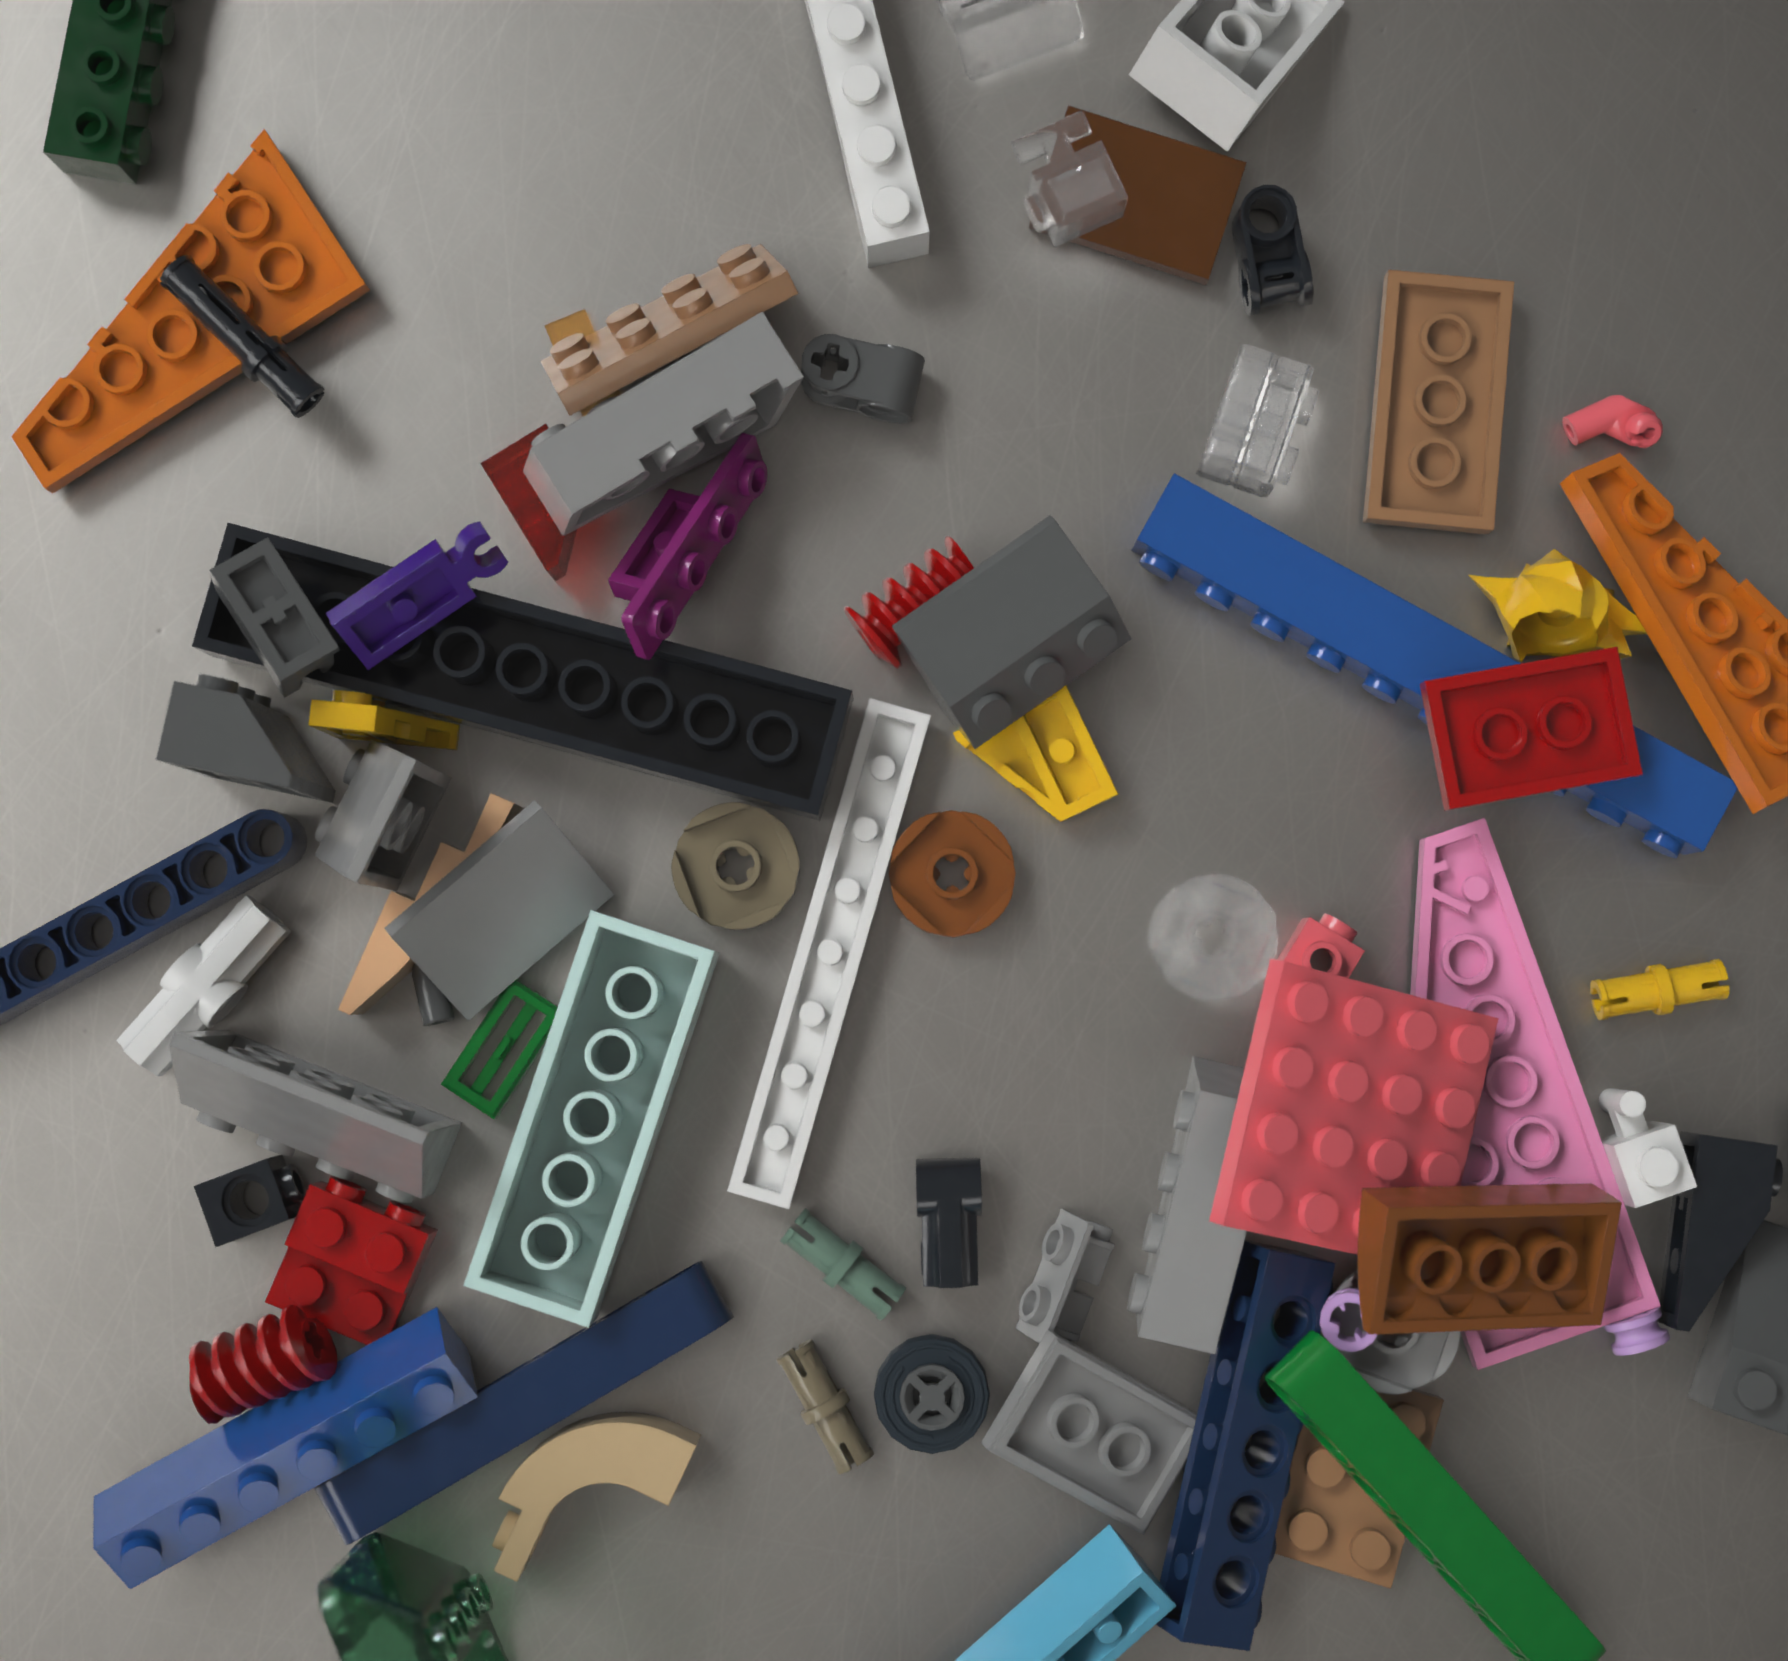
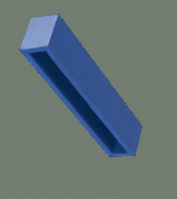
(282, 1449)

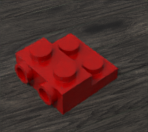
(351, 1260)

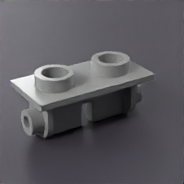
(1070, 1252)

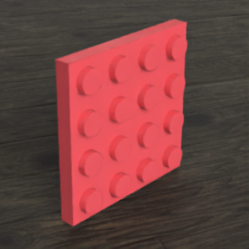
(1344, 1097)

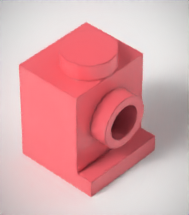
(1328, 935)

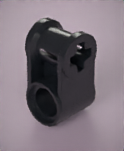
(1274, 264)

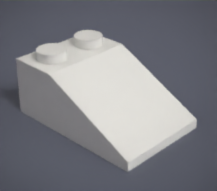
(1228, 58)

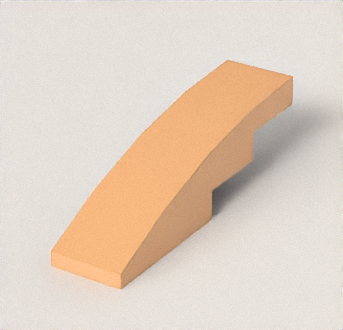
(383, 959)

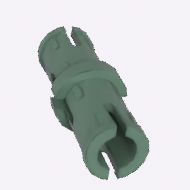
(843, 1264)

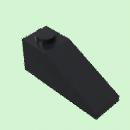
(1714, 1220)

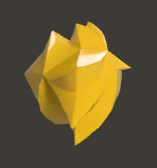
(1559, 610)

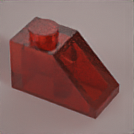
(507, 476)

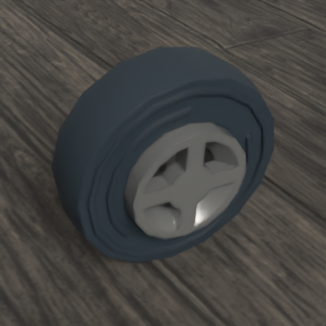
(931, 1423)

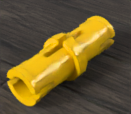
(1659, 989)

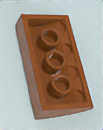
(1484, 1257)

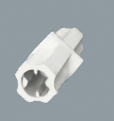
(204, 983)

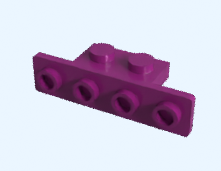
(680, 545)

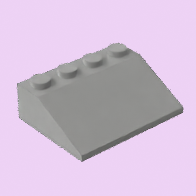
(313, 1111)

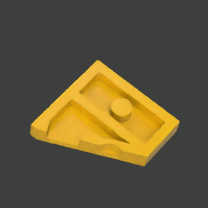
(360, 718)
(1050, 758)

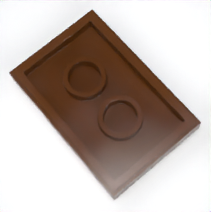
(1174, 202)

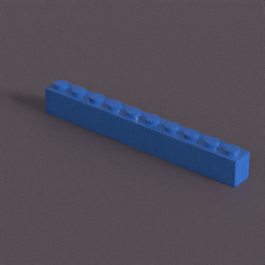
(1393, 647)

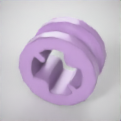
(1331, 1326)
(1638, 1333)

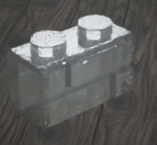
(1256, 422)

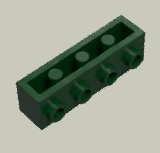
(108, 87)

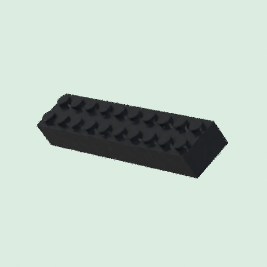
(574, 686)

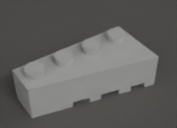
(663, 425)

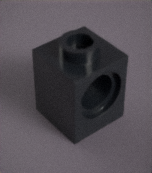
(224, 1204)

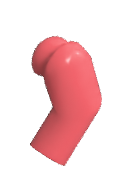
(1617, 418)

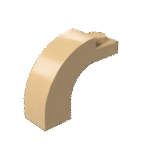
(603, 1448)

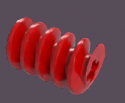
(900, 601)
(259, 1363)

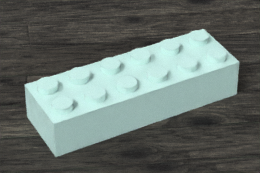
(591, 1119)

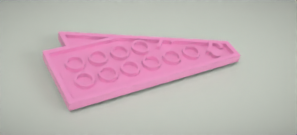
(1532, 1106)

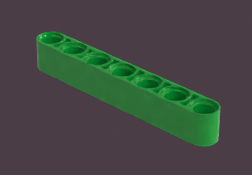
(1428, 1505)

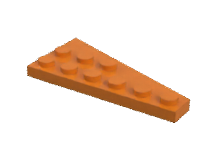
(156, 358)
(1711, 632)

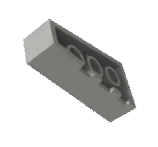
(1189, 1257)

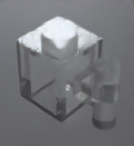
(1074, 188)

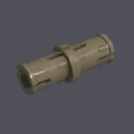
(825, 1406)

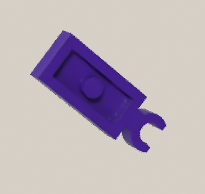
(414, 595)

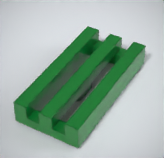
(474, 1094)

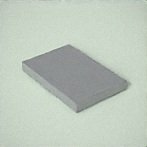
(499, 910)
(1093, 1432)

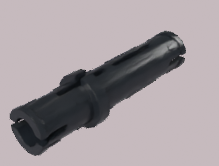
(262, 356)

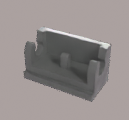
(274, 615)

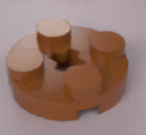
(988, 872)

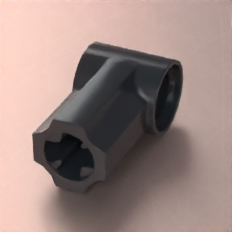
(949, 1207)

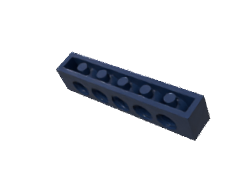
(1218, 1467)

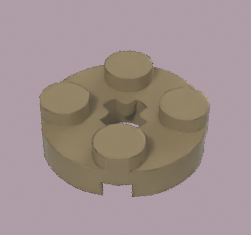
(703, 850)

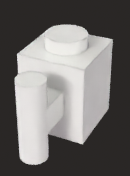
(1643, 1155)

